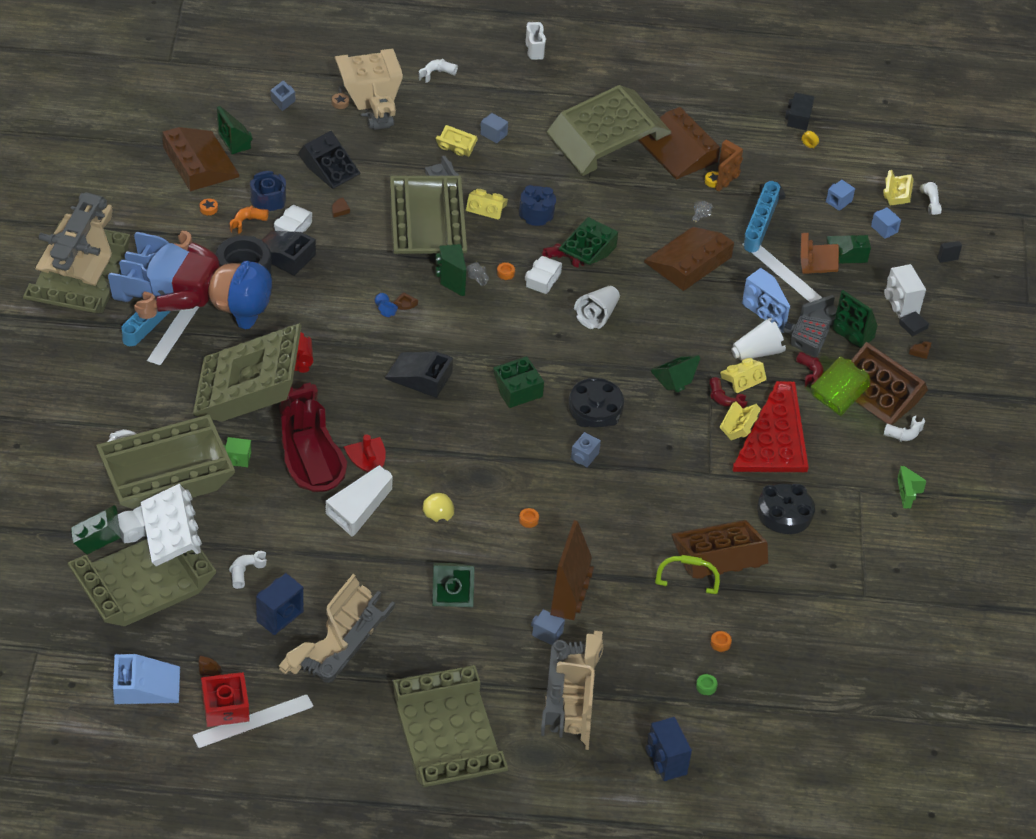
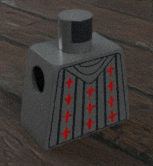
(808, 334)

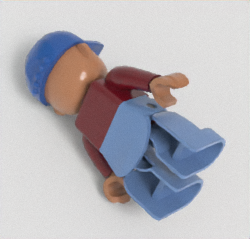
(188, 277)

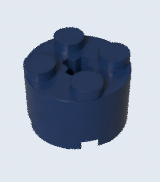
(268, 191)
(537, 205)

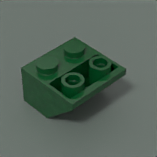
(518, 382)

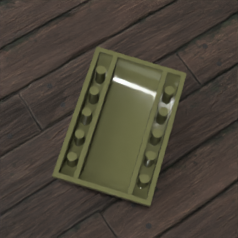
(426, 213)
(167, 456)

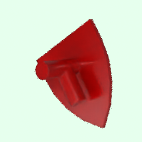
(367, 454)

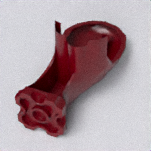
(308, 448)

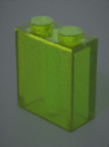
(841, 385)

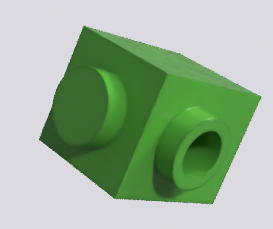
(238, 451)

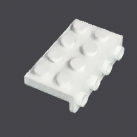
(170, 524)

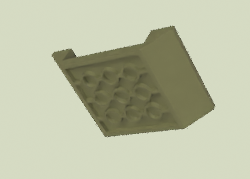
(604, 126)
(72, 292)
(131, 587)
(447, 726)

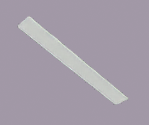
(787, 275)
(171, 336)
(256, 719)

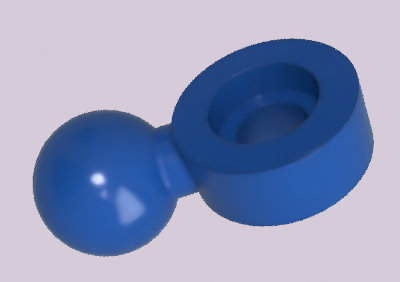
(387, 308)

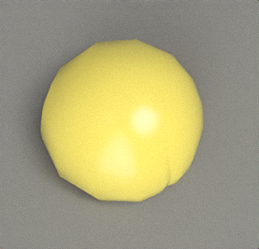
(438, 507)

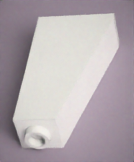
(359, 500)

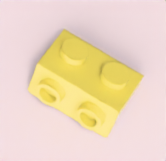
(457, 141)
(898, 188)
(486, 204)
(744, 374)
(739, 420)

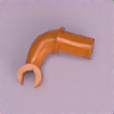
(248, 213)

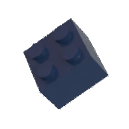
(279, 603)
(668, 749)

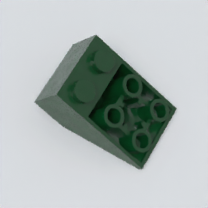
(590, 242)
(854, 320)

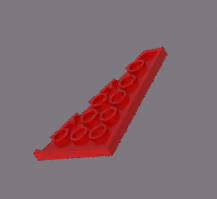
(777, 436)

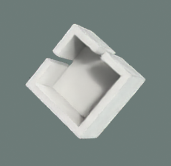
(904, 290)

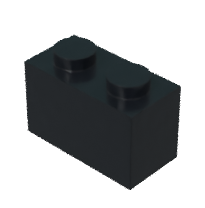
(800, 111)

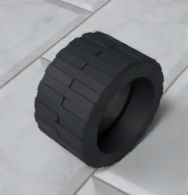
(242, 249)

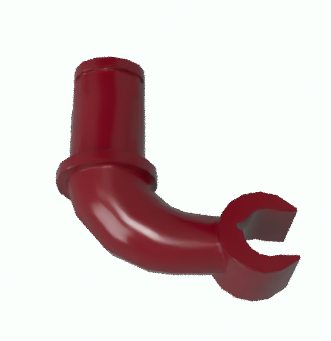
(555, 252)
(814, 365)
(719, 396)

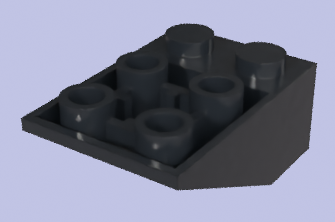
(329, 160)
(290, 250)
(422, 371)

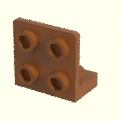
(729, 164)
(818, 257)

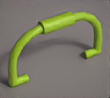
(689, 560)

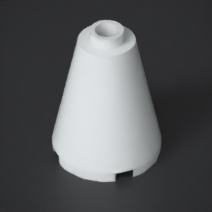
(596, 307)
(759, 342)

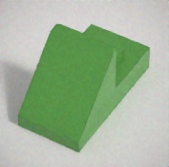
(909, 485)

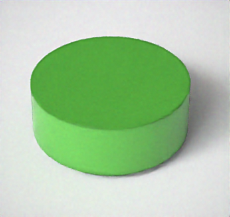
(706, 684)

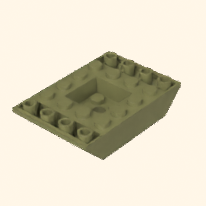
(248, 375)

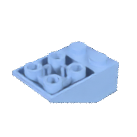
(766, 298)
(144, 680)

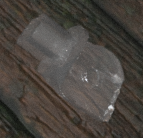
(702, 209)
(478, 272)

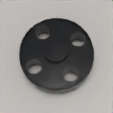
(596, 403)
(786, 508)

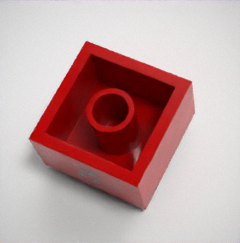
(225, 699)

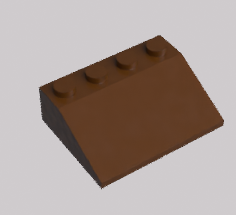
(686, 147)
(198, 157)
(691, 256)
(891, 387)
(724, 546)
(572, 576)

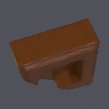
(340, 208)
(405, 302)
(920, 350)
(208, 666)

